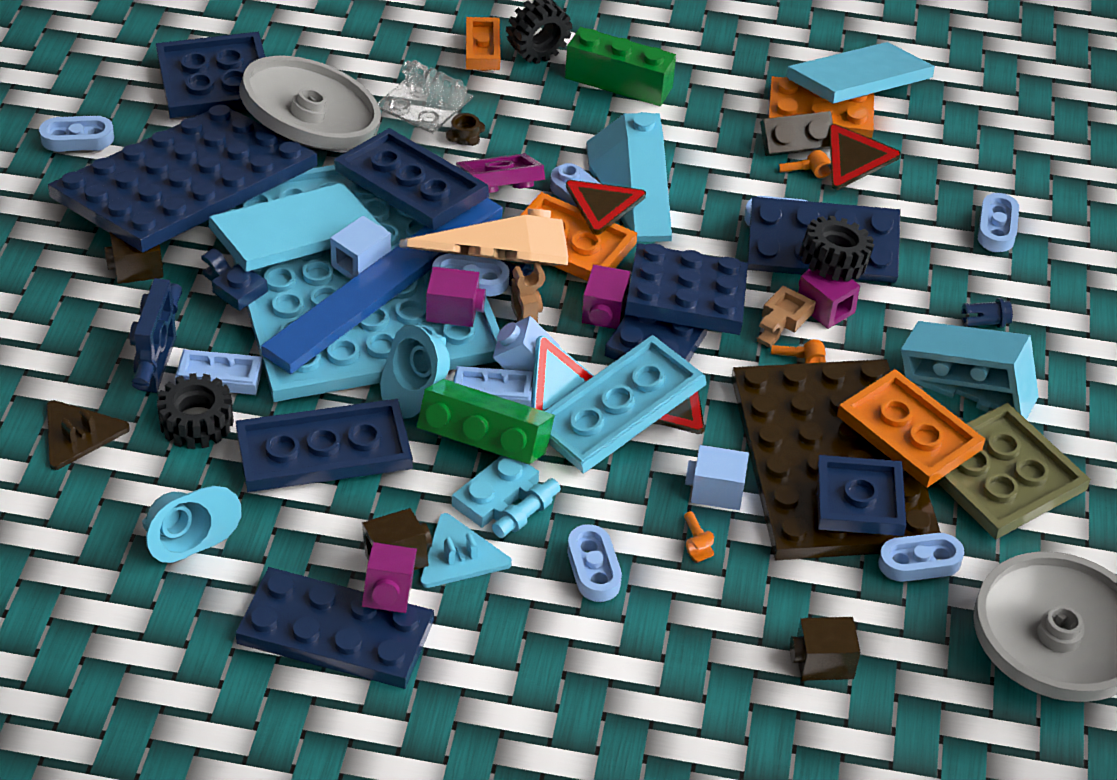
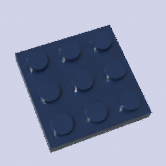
(206, 71)
(687, 288)

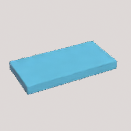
(860, 72)
(287, 226)
(621, 402)

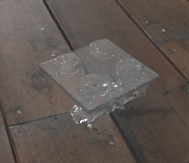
(425, 97)

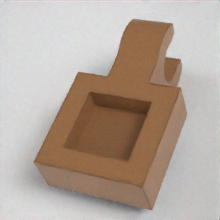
(524, 294)
(784, 310)

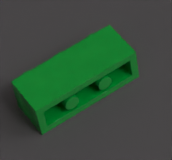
(620, 66)
(485, 421)

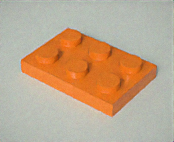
(792, 99)
(582, 245)
(911, 427)

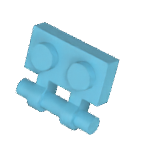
(495, 490)

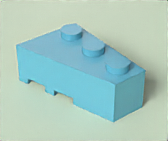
(974, 364)

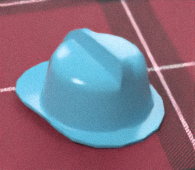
(412, 366)
(190, 522)

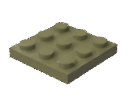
(1013, 475)

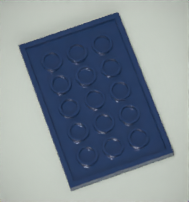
(181, 176)

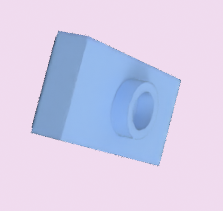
(236, 371)
(507, 384)

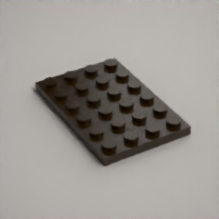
(788, 423)

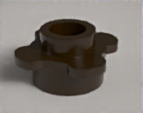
(465, 129)

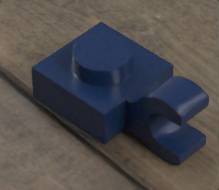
(233, 283)

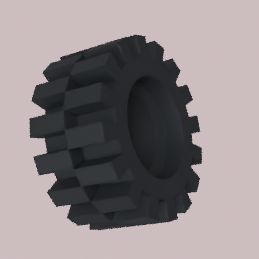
(545, 42)
(836, 248)
(197, 427)

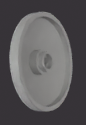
(309, 102)
(1051, 624)

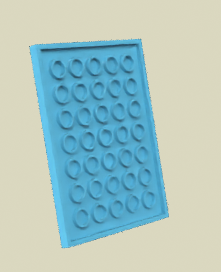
(362, 352)

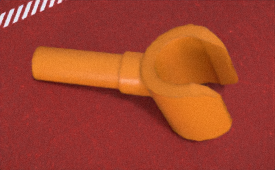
(816, 161)
(812, 351)
(700, 544)

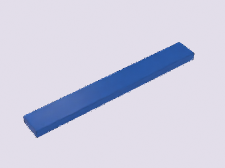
(362, 296)

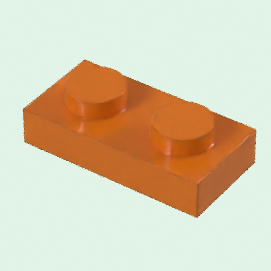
(483, 43)

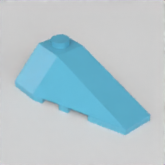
(633, 156)

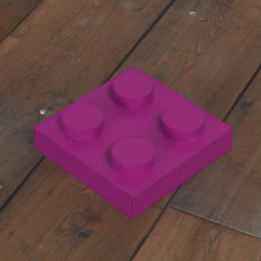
(505, 170)

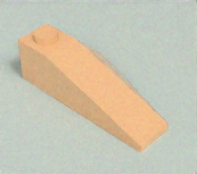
(514, 239)

